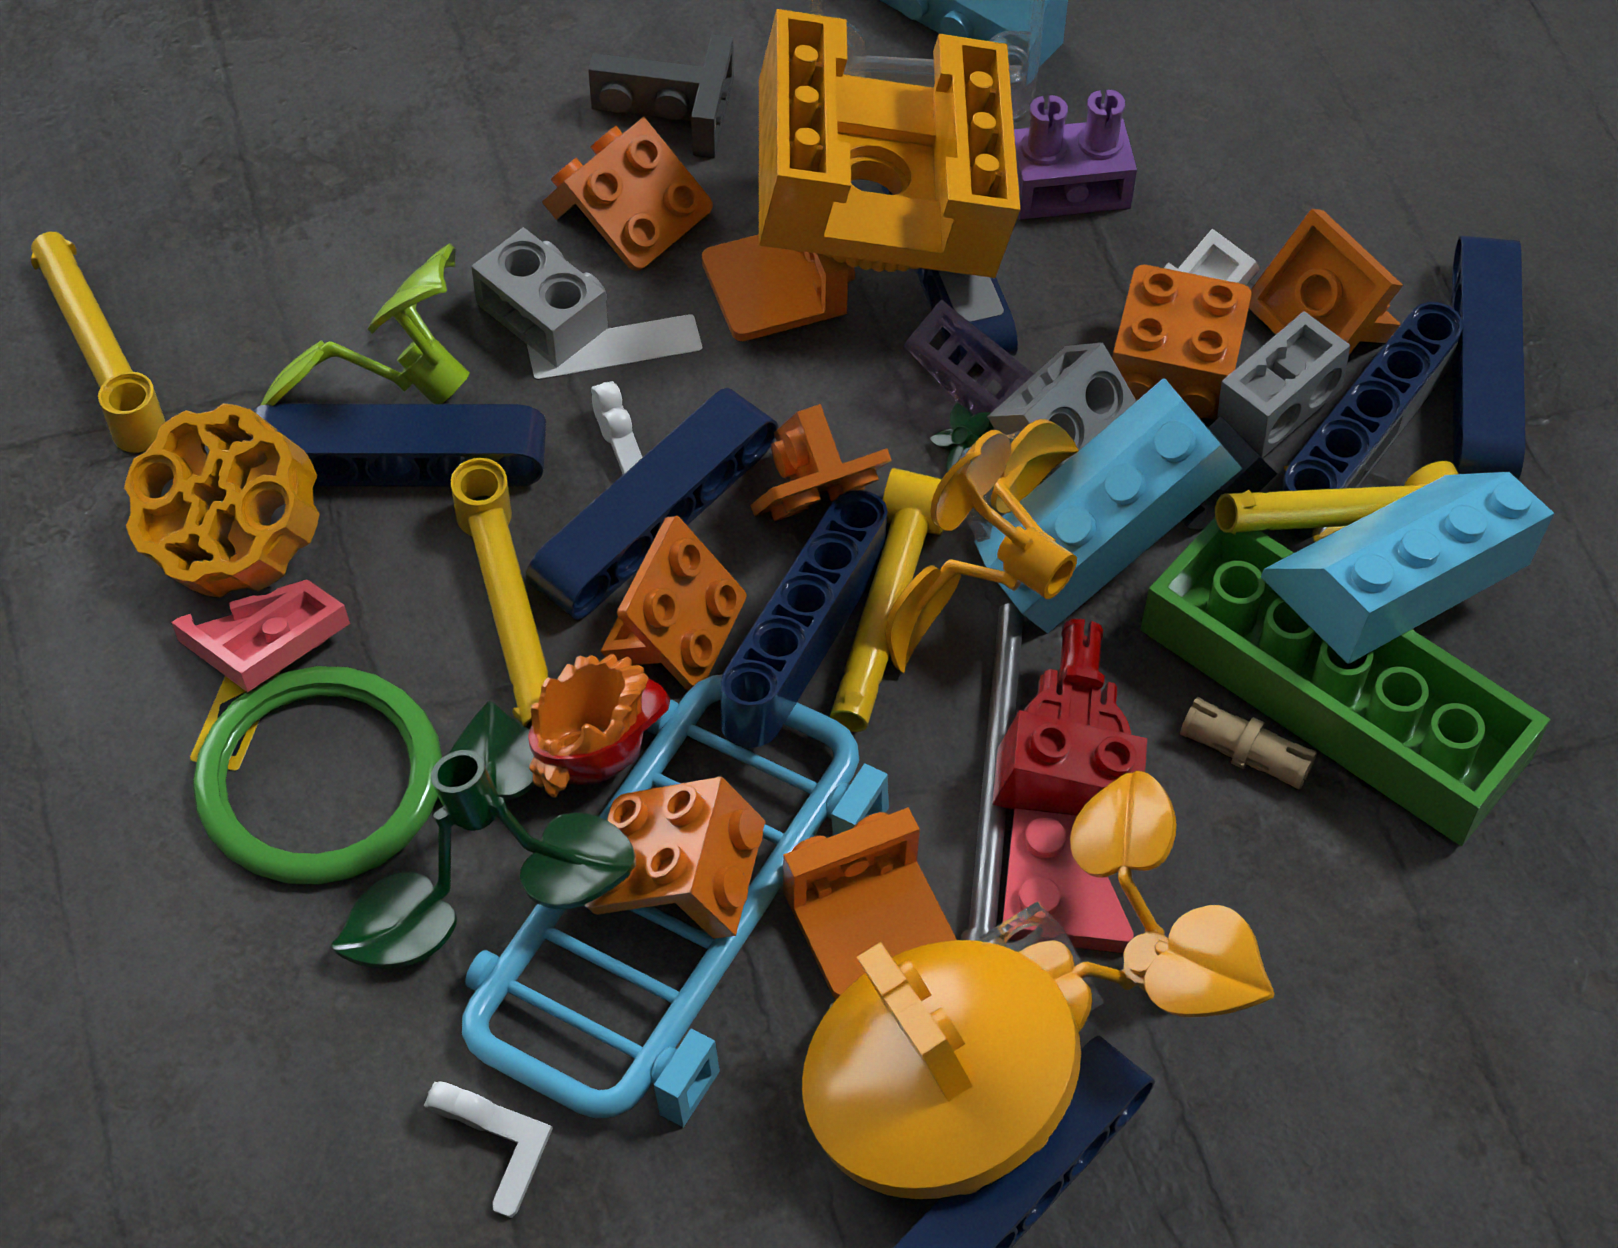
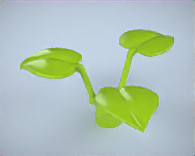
(424, 360)

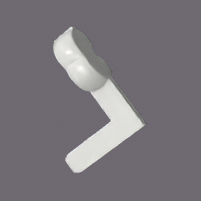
(615, 424)
(485, 1116)

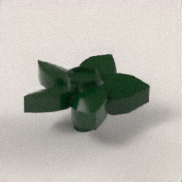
(964, 432)

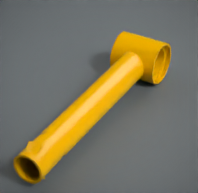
(124, 395)
(1316, 507)
(909, 515)
(488, 525)

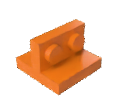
(1330, 280)

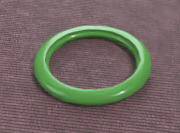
(335, 865)

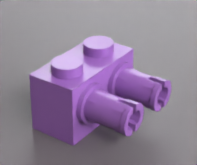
(1074, 164)

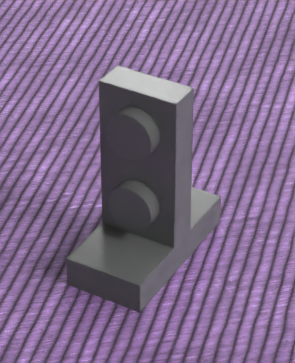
(669, 90)

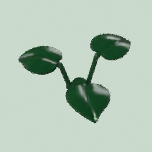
(573, 864)

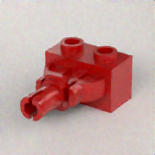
(1069, 736)

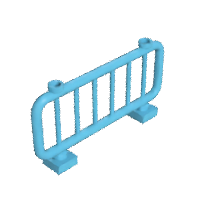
(683, 1073)

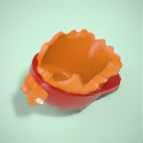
(591, 721)

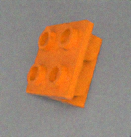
(812, 462)
(677, 607)

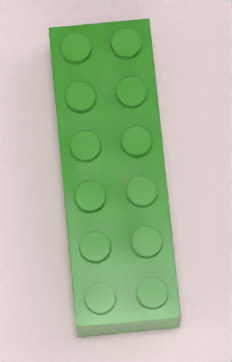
(1395, 718)

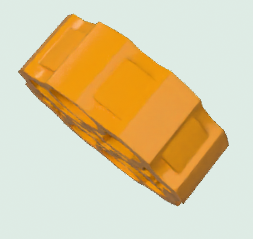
(194, 522)

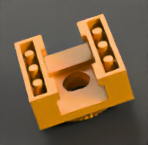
(936, 149)

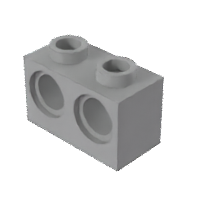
(540, 296)
(1284, 383)
(1074, 390)

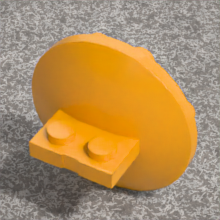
(941, 1068)

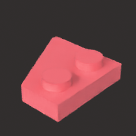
(264, 632)
(1046, 873)

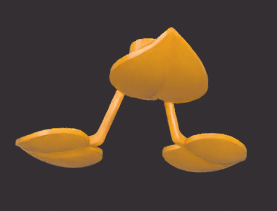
(1027, 554)
(1211, 952)

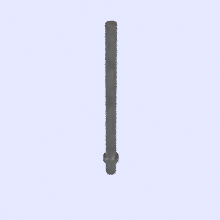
(992, 817)

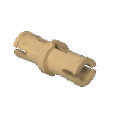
(1248, 743)

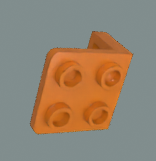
(632, 193)
(774, 288)
(1183, 332)
(690, 849)
(861, 893)

